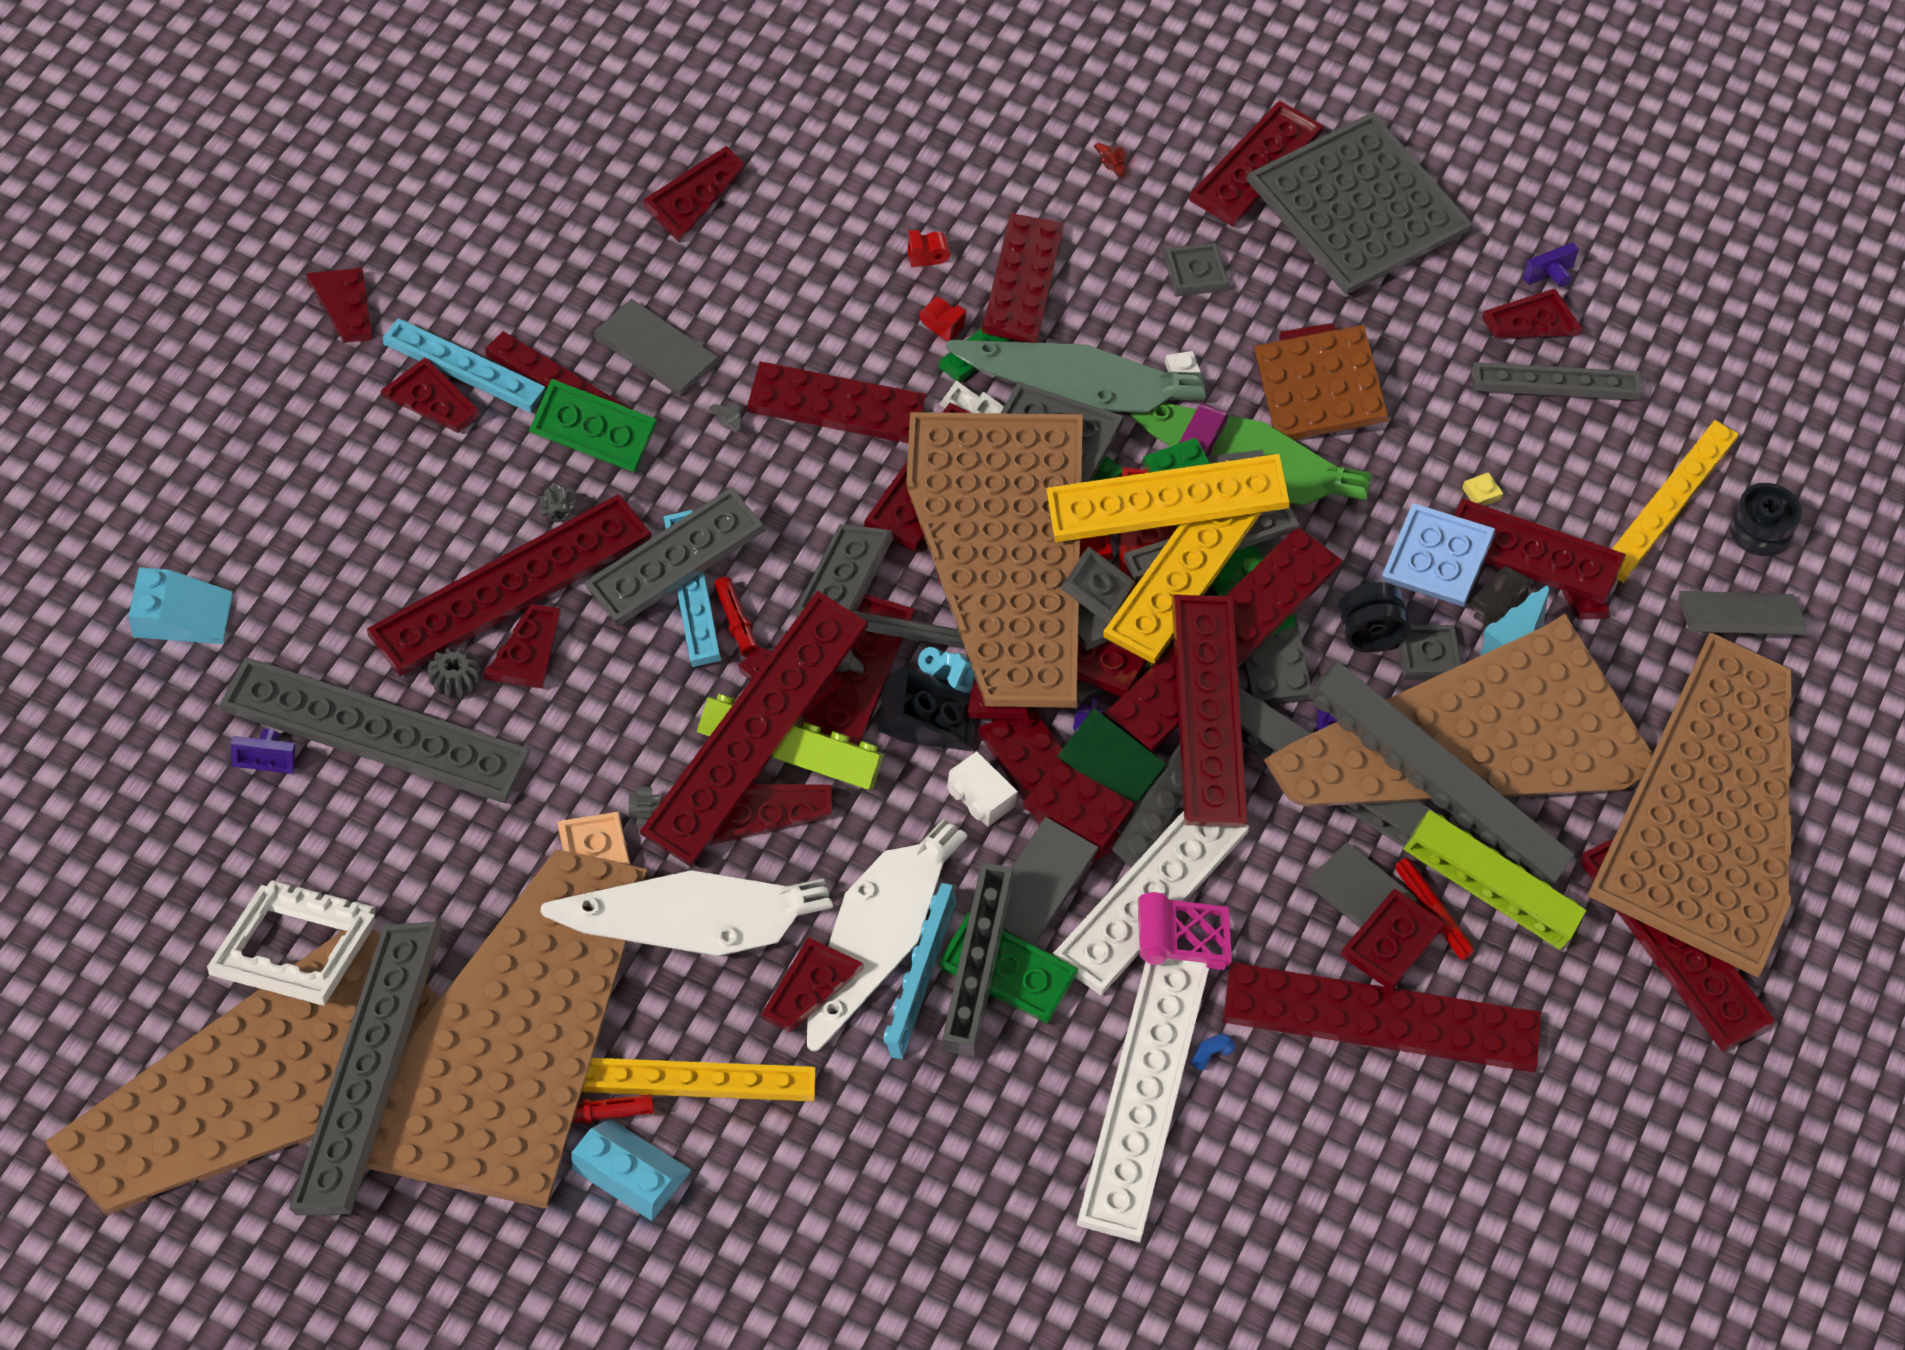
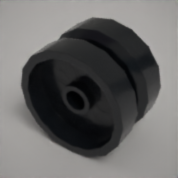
(1765, 519)
(1374, 617)

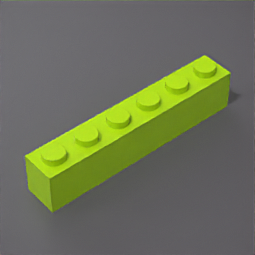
(811, 748)
(1495, 879)

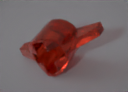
(1112, 158)

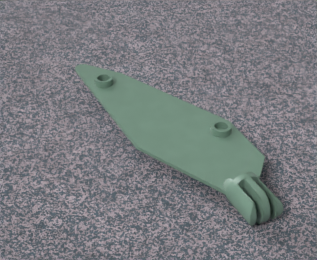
(1081, 373)

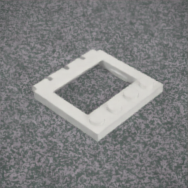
(287, 979)

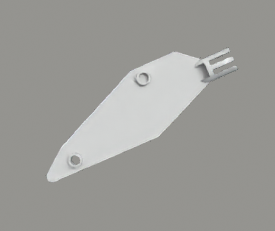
(692, 911)
(883, 922)

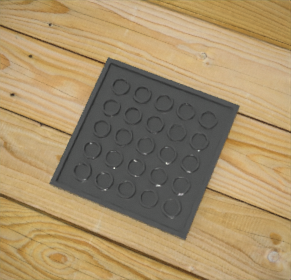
(1359, 203)

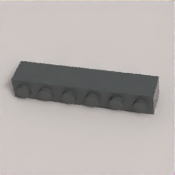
(978, 959)

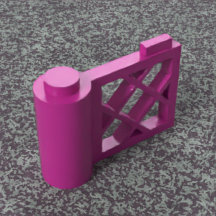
(1159, 931)

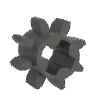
(557, 503)
(643, 804)

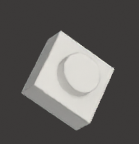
(1182, 362)

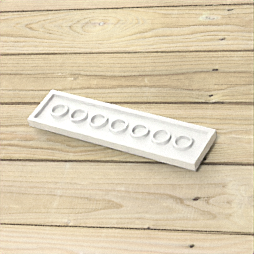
(1172, 866)

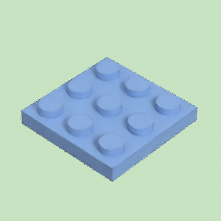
(1438, 554)

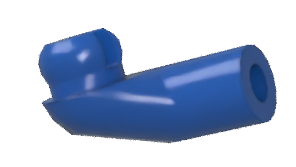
(1212, 1045)

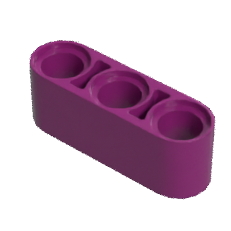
(1206, 427)

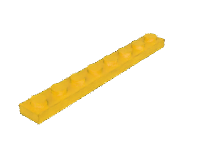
(1673, 496)
(701, 1079)

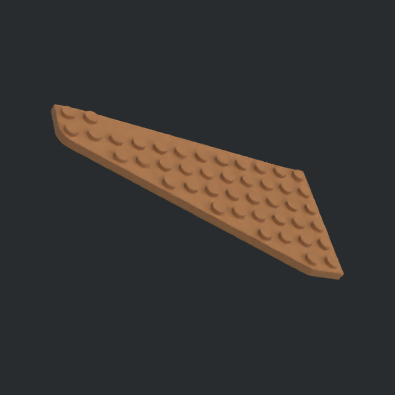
(1519, 717)

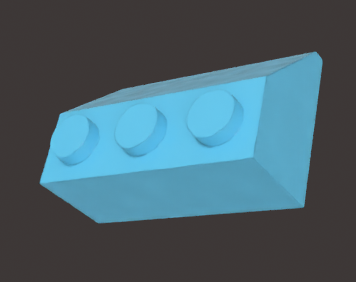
(628, 1168)

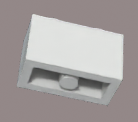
(981, 789)

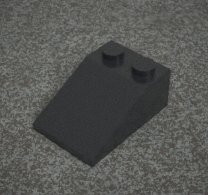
(926, 712)

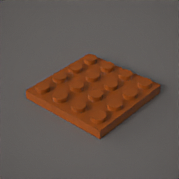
(1321, 383)

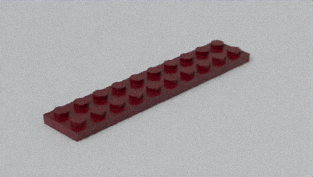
(508, 584)
(1260, 607)
(753, 729)
(1382, 1017)

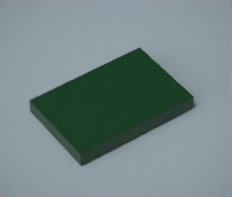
(1111, 757)

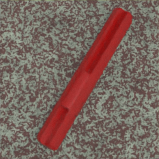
(1431, 903)

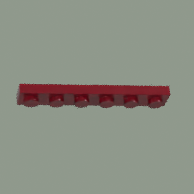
(535, 366)

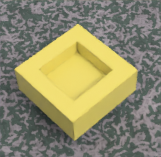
(1482, 489)

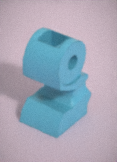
(947, 666)

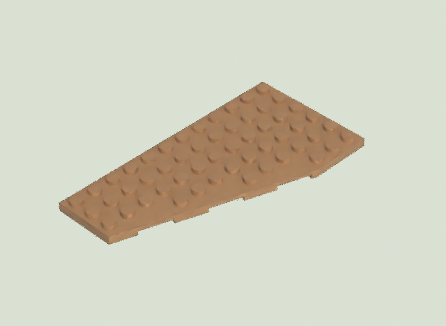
(992, 541)
(1711, 816)
(507, 1048)
(223, 1094)

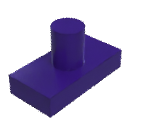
(1553, 265)
(263, 753)

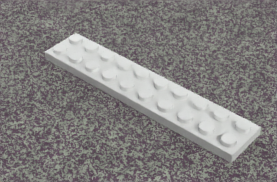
(1143, 1099)

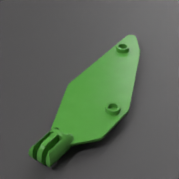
(1305, 473)

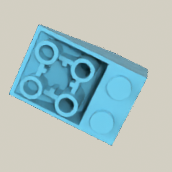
(1517, 621)

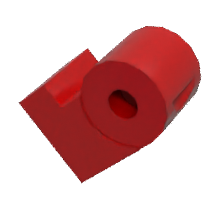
(927, 249)
(943, 318)

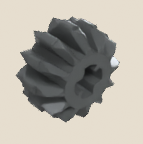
(453, 672)

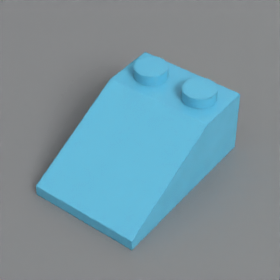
(178, 608)

